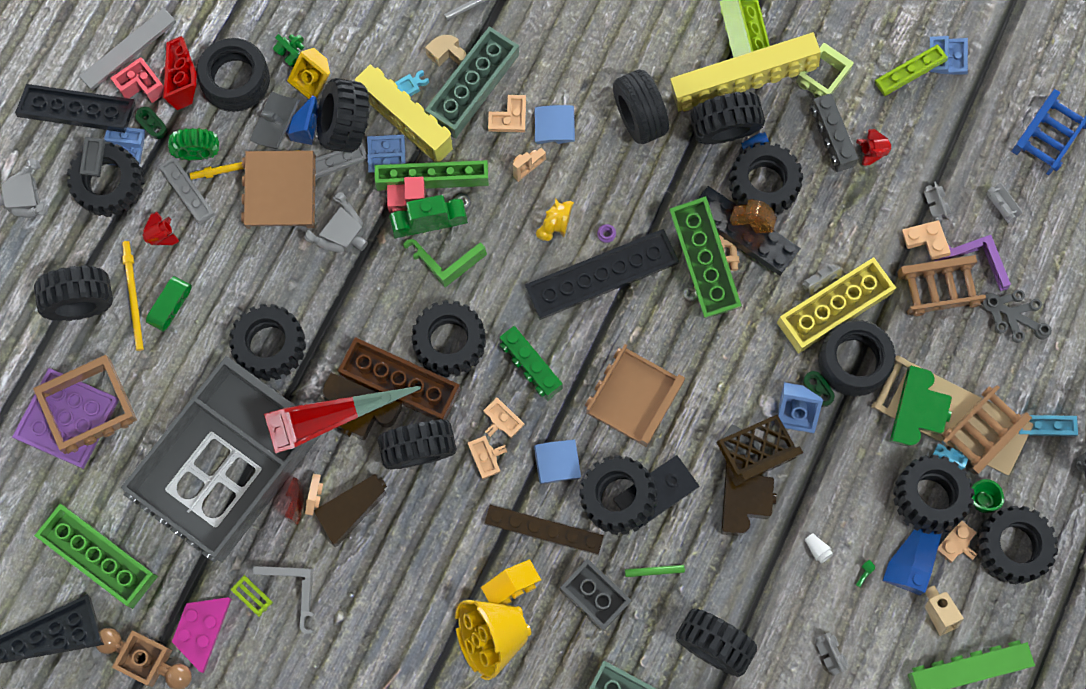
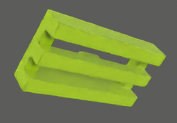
(264, 607)

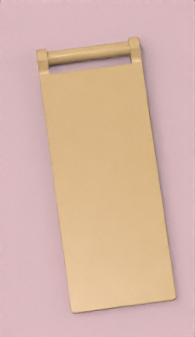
(960, 405)

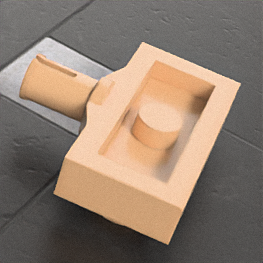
(502, 419)
(485, 456)
(314, 500)
(957, 543)

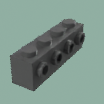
(833, 132)

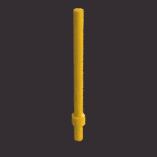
(209, 172)
(128, 261)

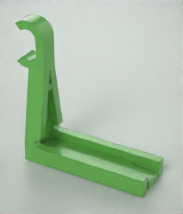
(453, 271)

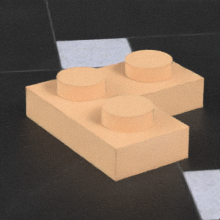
(513, 119)
(527, 162)
(928, 234)

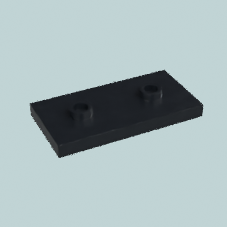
(672, 483)

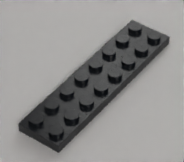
(601, 274)

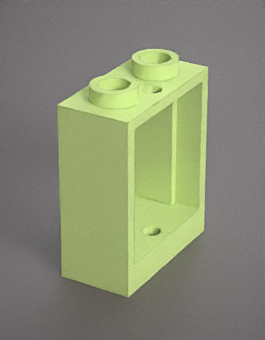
(835, 59)

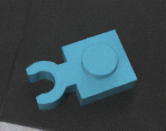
(410, 84)
(953, 455)

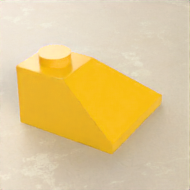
(309, 73)

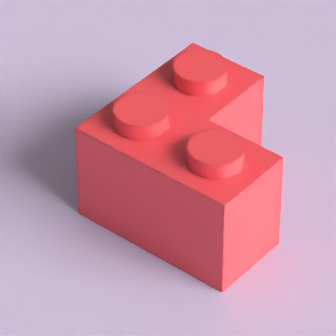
(137, 78)
(400, 194)

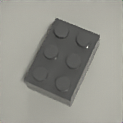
(595, 595)

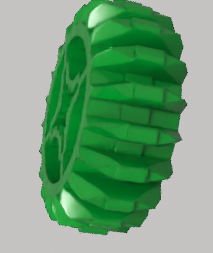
(193, 144)

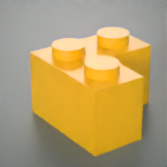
(511, 583)

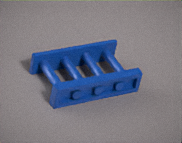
(1044, 117)

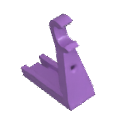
(992, 256)

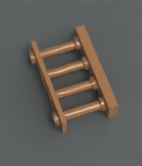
(945, 267)
(1005, 435)

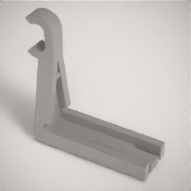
(306, 587)

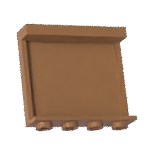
(279, 188)
(634, 396)

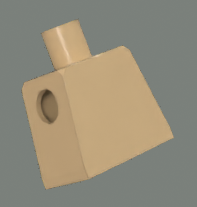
(942, 611)

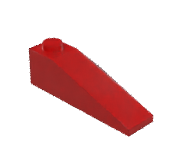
(179, 74)

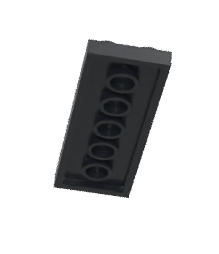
(75, 108)
(767, 248)

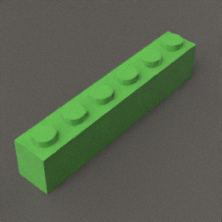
(435, 174)
(974, 668)

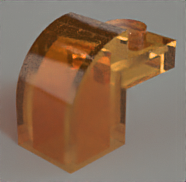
(756, 214)

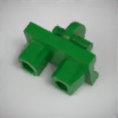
(284, 44)

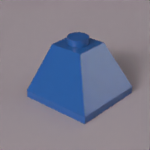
(304, 123)

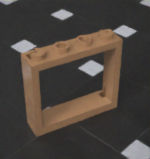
(71, 378)

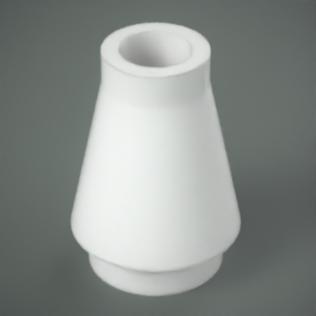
(819, 549)

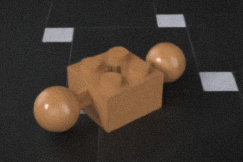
(147, 672)

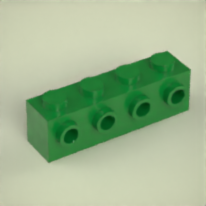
(531, 363)

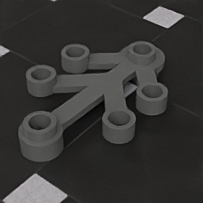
(1013, 315)

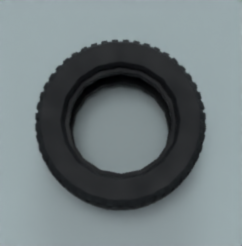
(233, 50)
(871, 336)

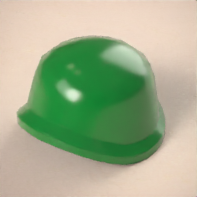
(987, 496)

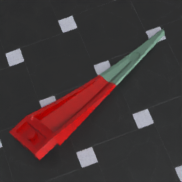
(301, 423)

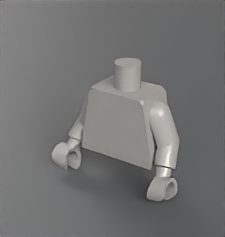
(21, 193)
(342, 231)

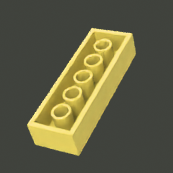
(406, 115)
(836, 304)

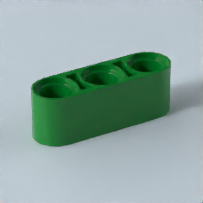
(168, 303)

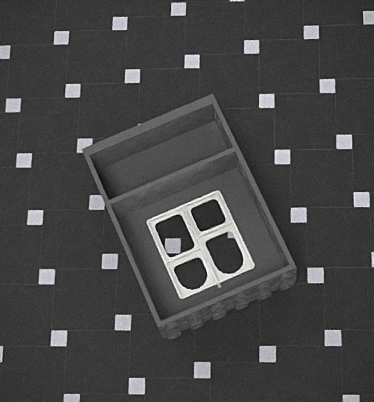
(232, 412)

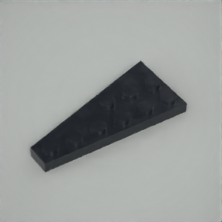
(58, 631)

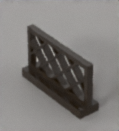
(770, 461)

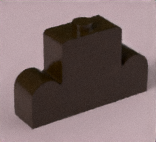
(339, 387)
(745, 501)

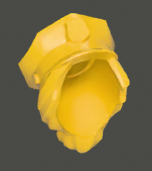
(556, 220)

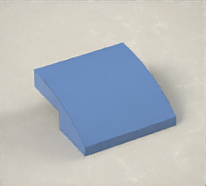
(957, 55)
(554, 124)
(131, 141)
(385, 150)
(557, 461)

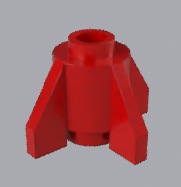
(874, 147)
(158, 231)

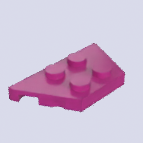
(200, 630)

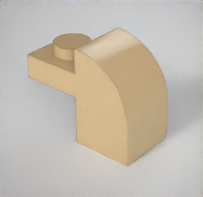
(444, 47)

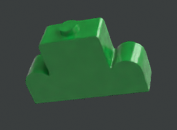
(428, 215)
(919, 408)

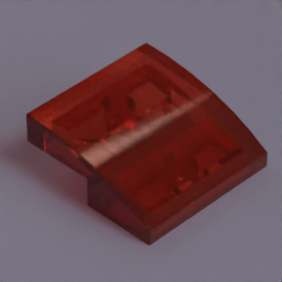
(296, 495)

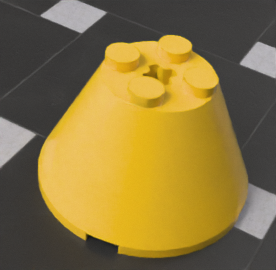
(490, 635)

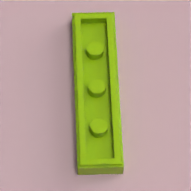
(911, 70)

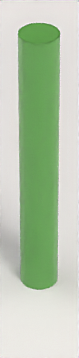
(654, 571)

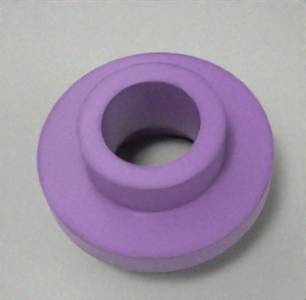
(606, 228)

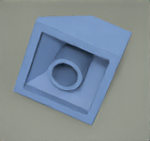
(799, 408)

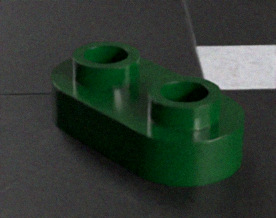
(152, 123)
(820, 388)

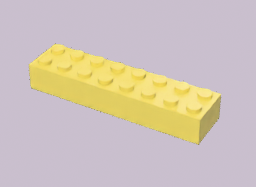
(746, 71)

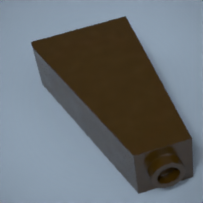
(350, 508)

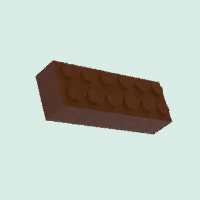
(387, 372)

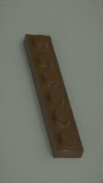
(544, 530)

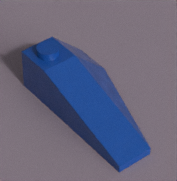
(913, 562)

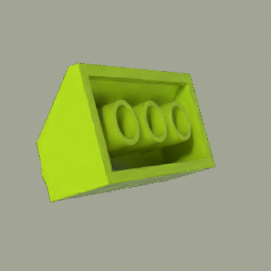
(744, 26)

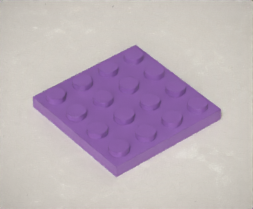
(75, 412)

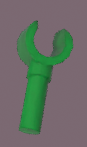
(869, 567)

